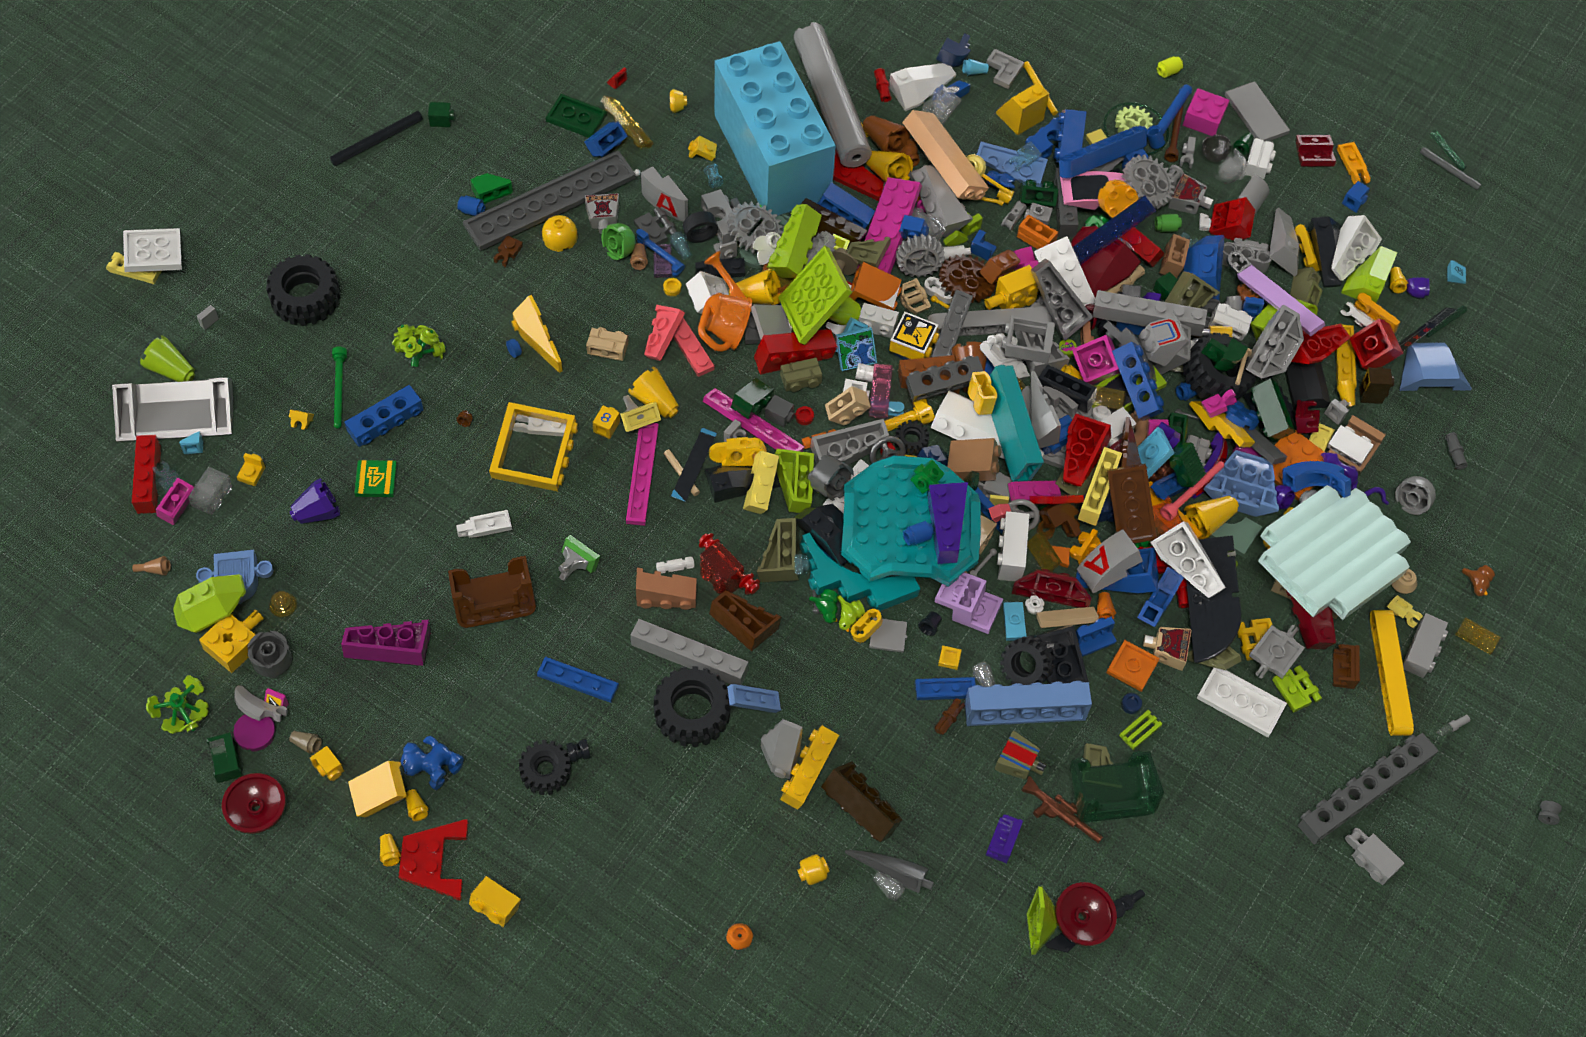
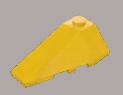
(530, 327)

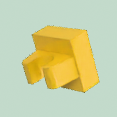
(303, 417)

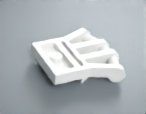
(995, 353)

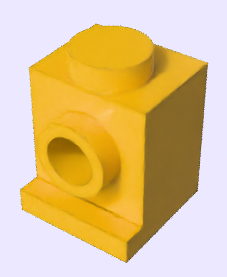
(327, 764)

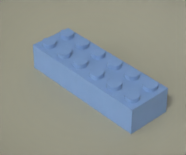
(1027, 703)

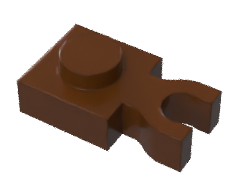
(508, 249)

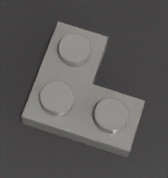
(1007, 65)

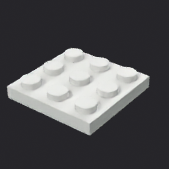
(152, 250)

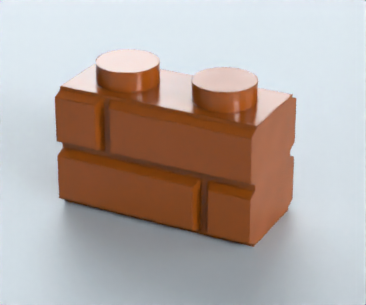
(999, 266)

